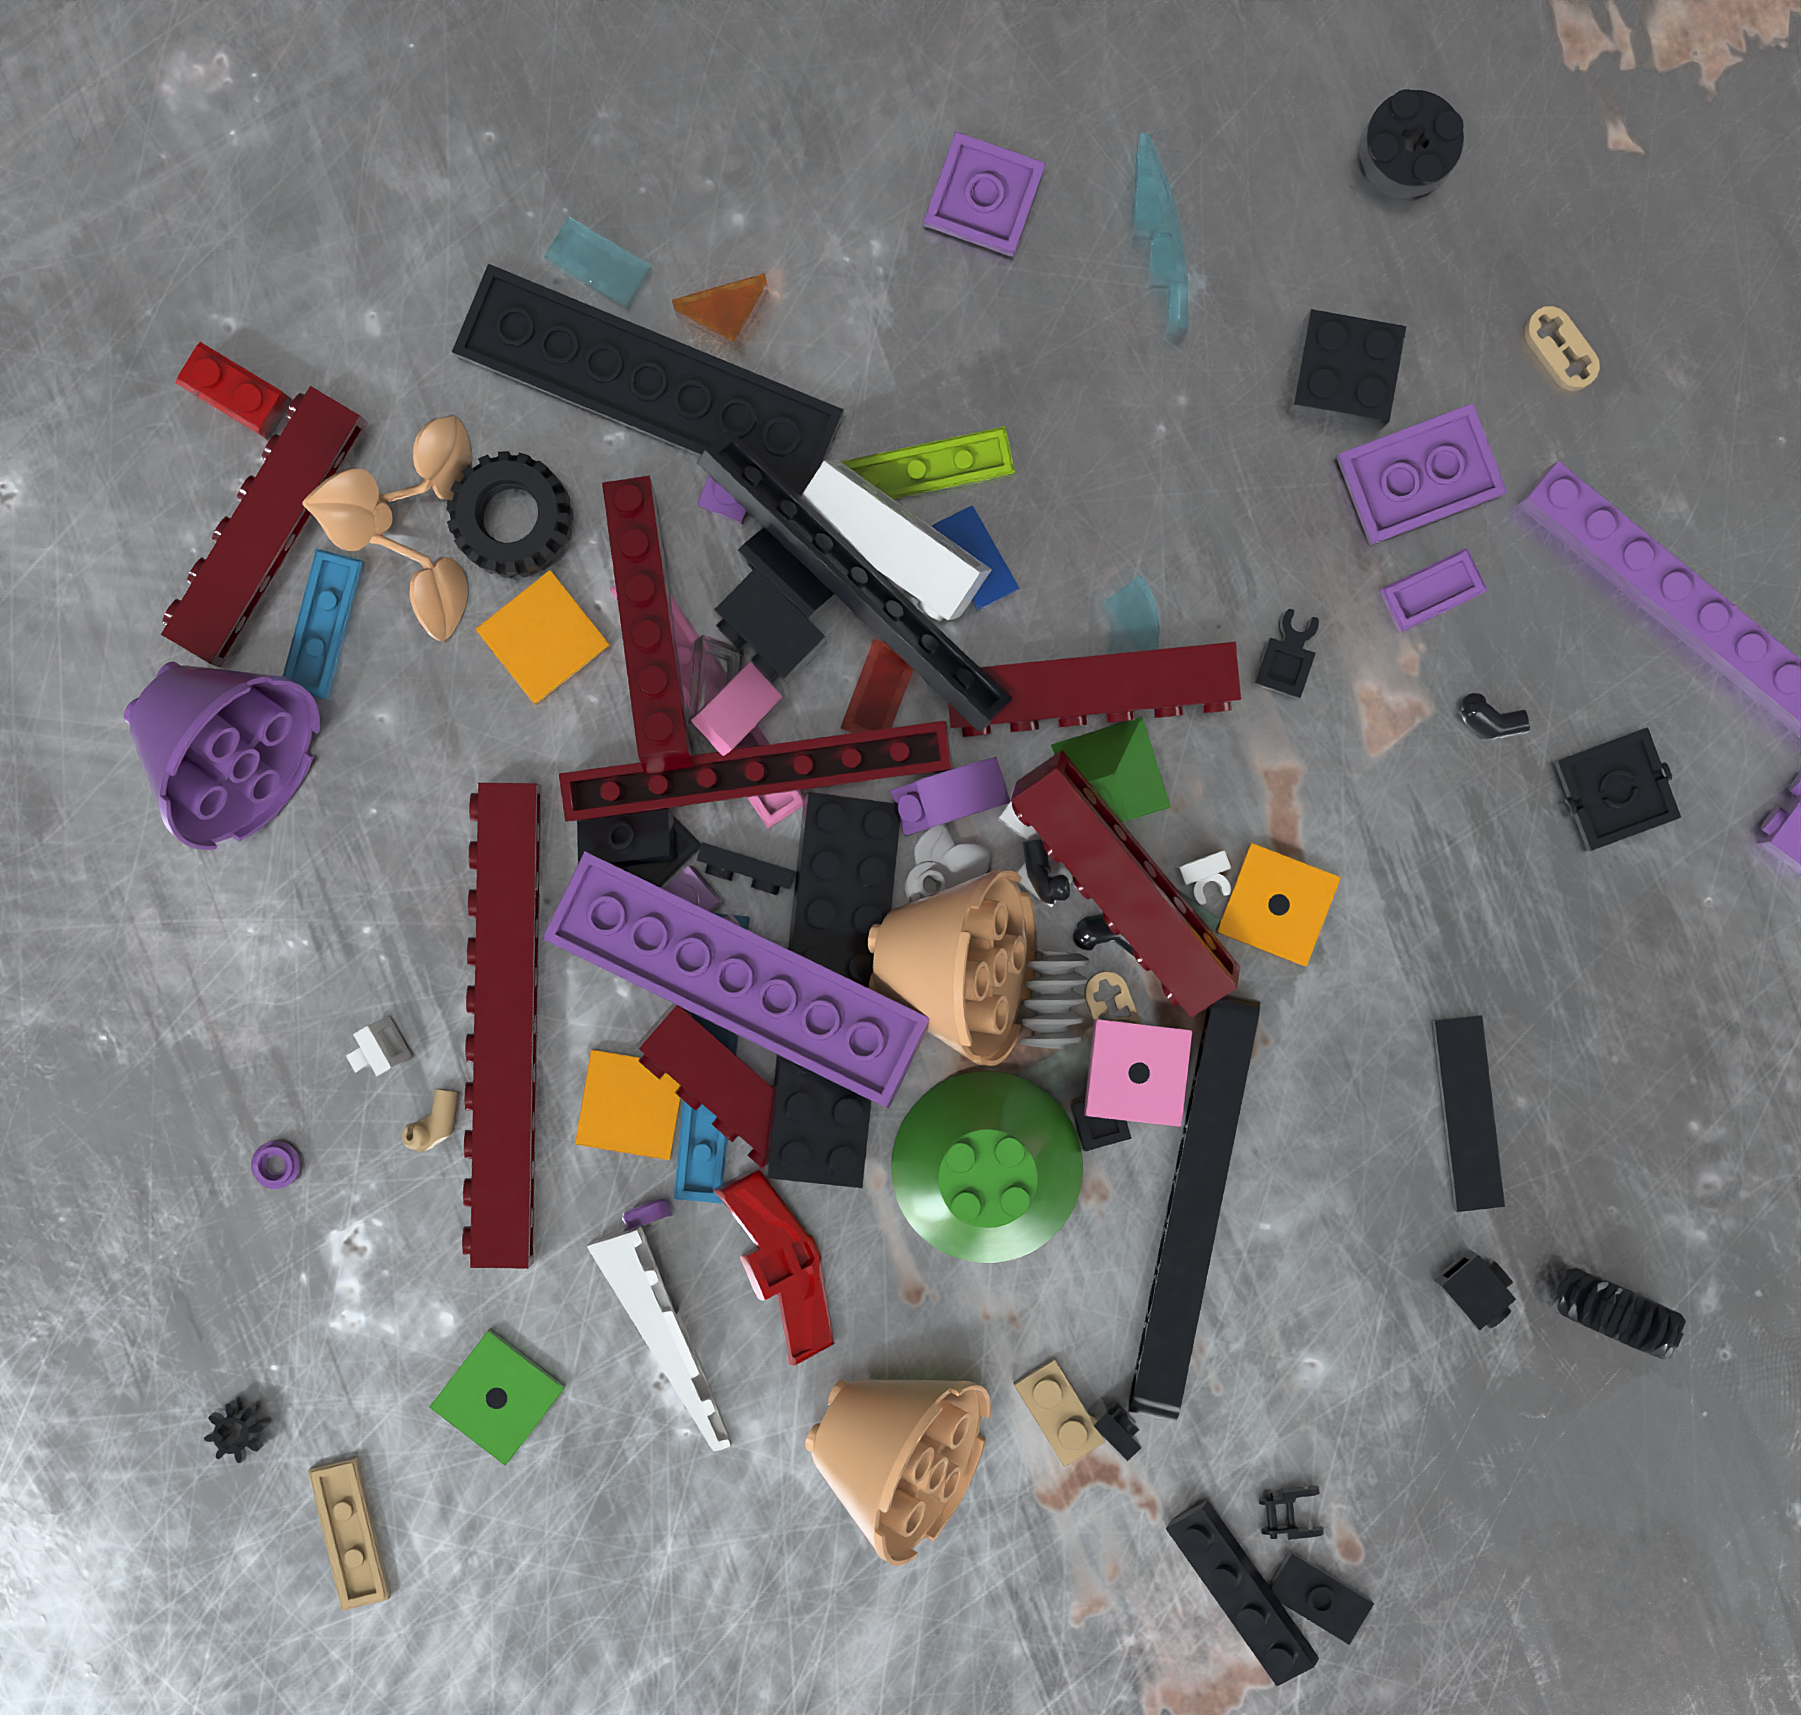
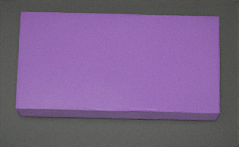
(1433, 590)

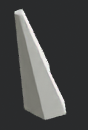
(638, 1285)

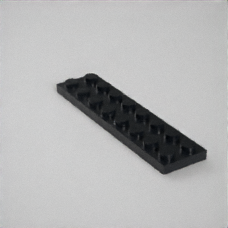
(641, 377)
(838, 895)

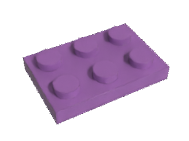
(1421, 474)

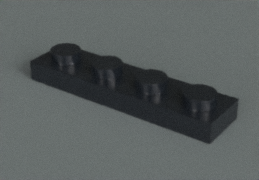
(1242, 1593)

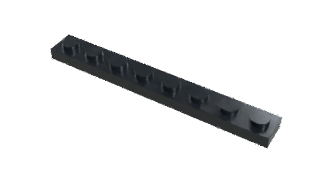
(854, 580)

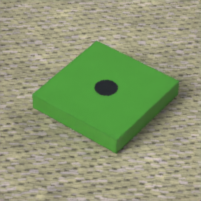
(497, 1397)

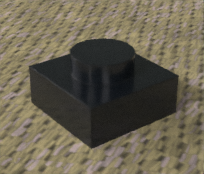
(1097, 1131)

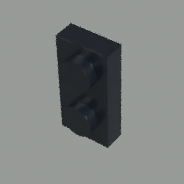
(765, 875)
(1116, 1427)

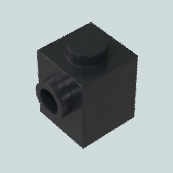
(1478, 1290)

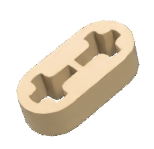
(1570, 341)

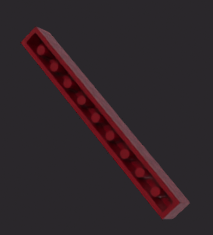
(504, 1025)

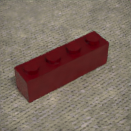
(710, 1077)

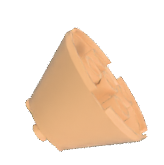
(961, 962)
(900, 1456)

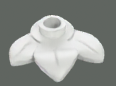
(944, 862)

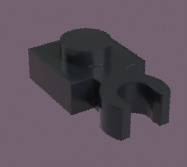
(1285, 662)

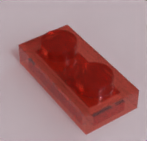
(877, 690)

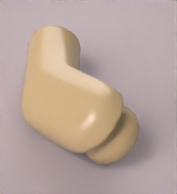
(434, 1127)

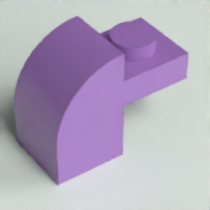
(950, 795)

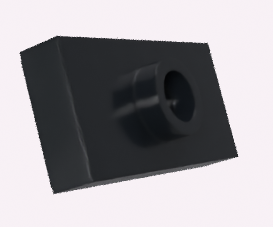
(628, 838)
(1320, 1597)

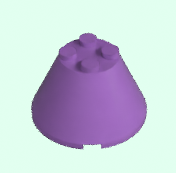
(221, 748)

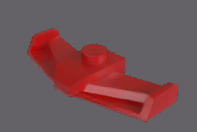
(782, 1263)

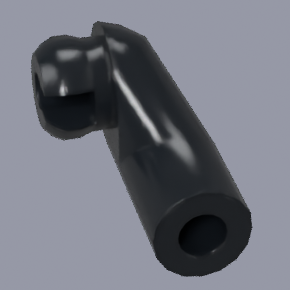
(1038, 868)
(1094, 931)

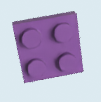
(984, 194)

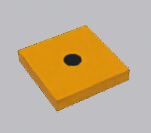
(1278, 904)

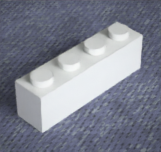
(896, 541)

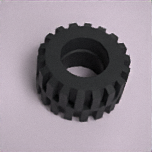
(486, 481)

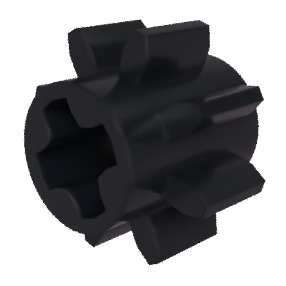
(248, 1433)

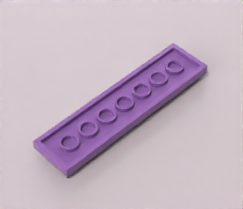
(737, 979)

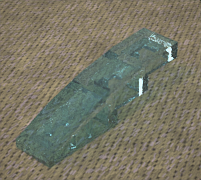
(1158, 222)

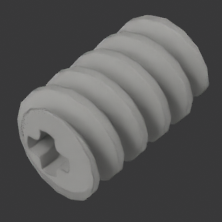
(1054, 999)

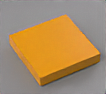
(543, 637)
(627, 1107)

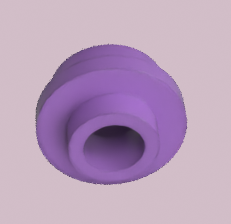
(261, 1168)

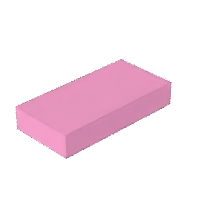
(736, 708)

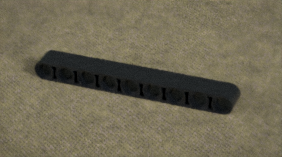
(1194, 1207)

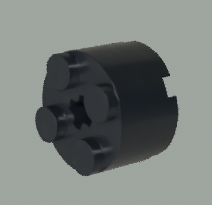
(1437, 137)

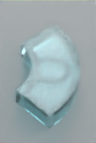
(1132, 619)

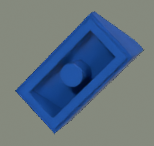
(971, 535)

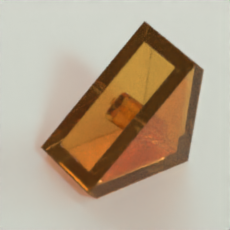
(724, 310)

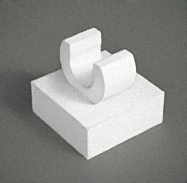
(1203, 871)
(379, 1047)

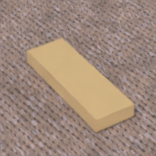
(349, 1533)

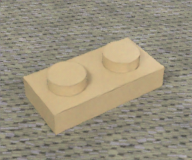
(1058, 1412)

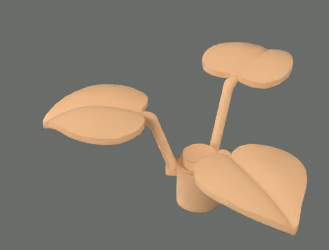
(357, 514)

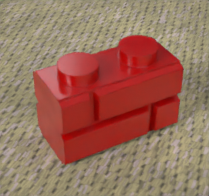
(233, 390)

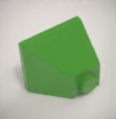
(1120, 768)

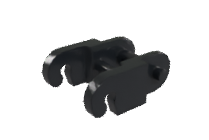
(1288, 1497)

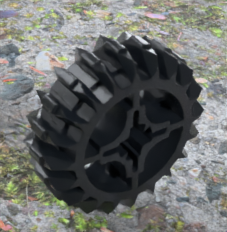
(1619, 1313)

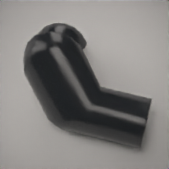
(1490, 723)

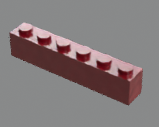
(262, 528)
(647, 625)
(1113, 686)
(1125, 884)

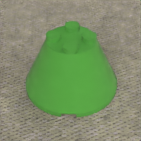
(987, 1166)

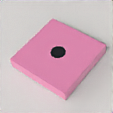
(1137, 1073)

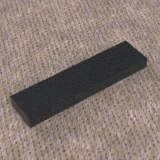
(1468, 1113)

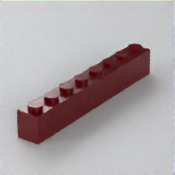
(758, 771)

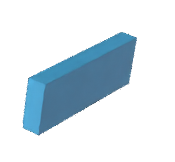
(323, 622)

